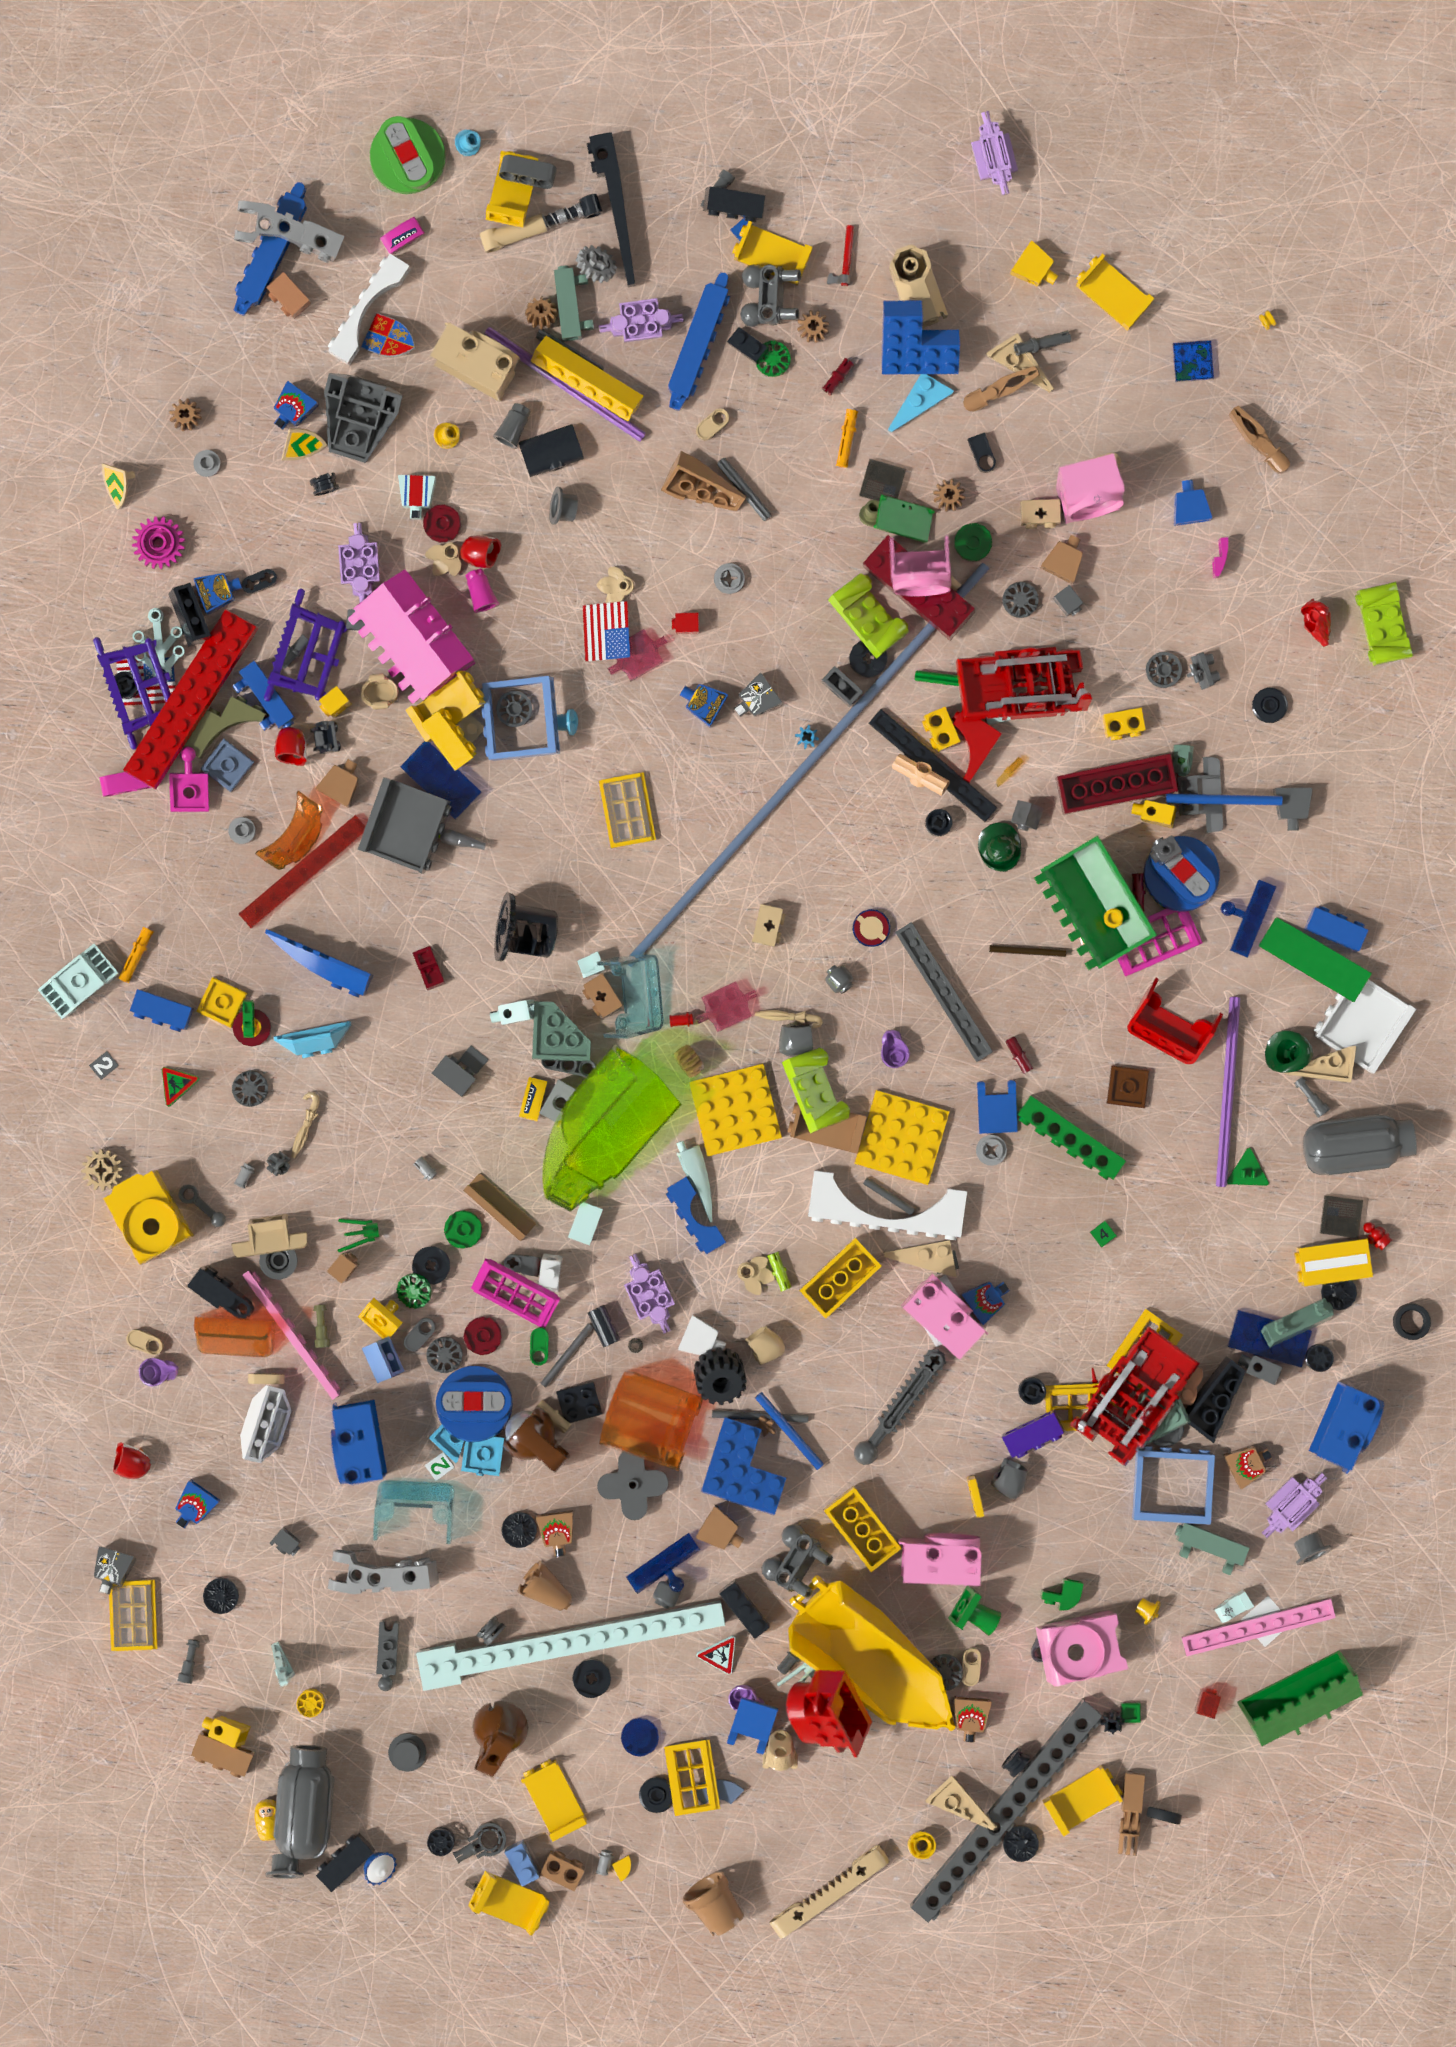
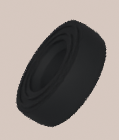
(1164, 1815)

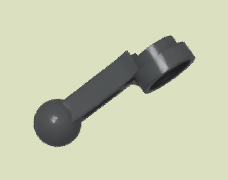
(217, 1218)

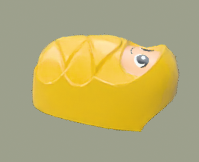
(265, 1819)

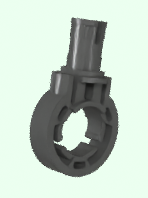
(469, 1849)

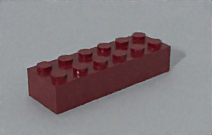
(943, 611)
(1116, 784)

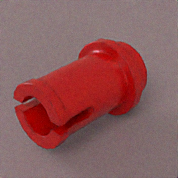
(681, 1020)

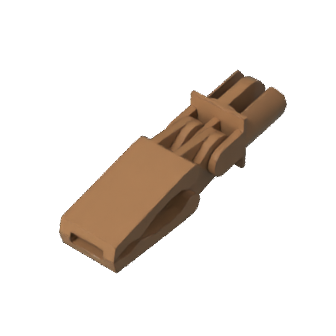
(978, 399)
(1260, 441)
(1132, 1803)

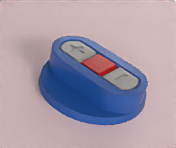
(1186, 879)
(474, 1403)

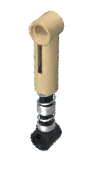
(497, 238)

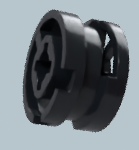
(324, 484)
(126, 685)
(938, 822)
(1319, 1358)
(1032, 1390)
(1016, 1762)
(440, 1841)

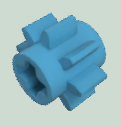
(812, 738)

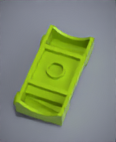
(867, 615)
(1383, 624)
(814, 1091)

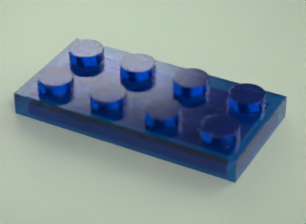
(438, 777)
(1247, 1337)

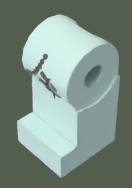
(1233, 1606)

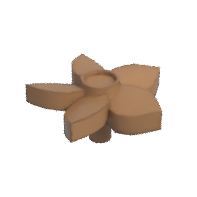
(765, 1426)

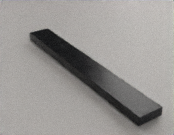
(919, 753)

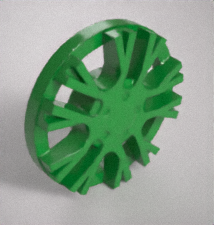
(773, 359)
(414, 1291)

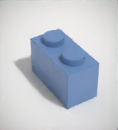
(383, 1359)
(522, 1863)

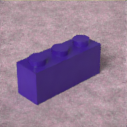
(1033, 1434)

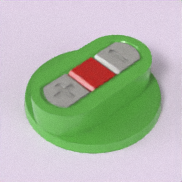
(407, 155)

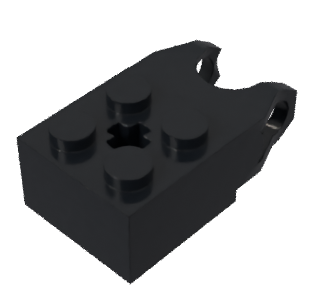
(219, 1292)

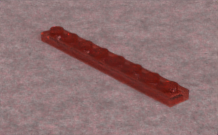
(303, 872)

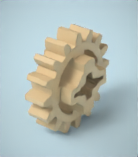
(101, 1161)

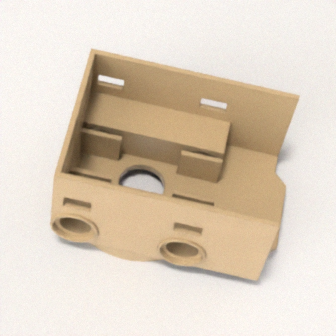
(475, 360)

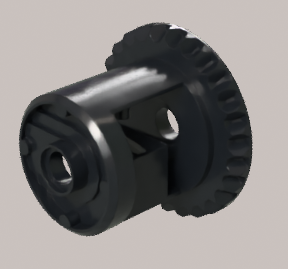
(525, 934)

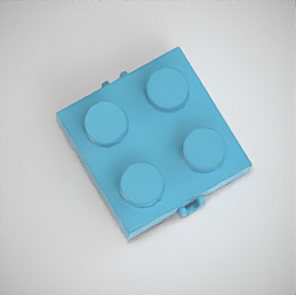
(483, 1456)

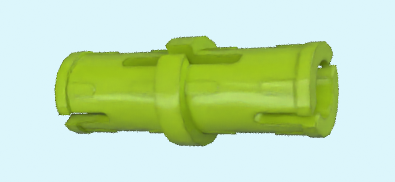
(779, 1271)

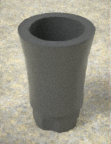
(512, 426)

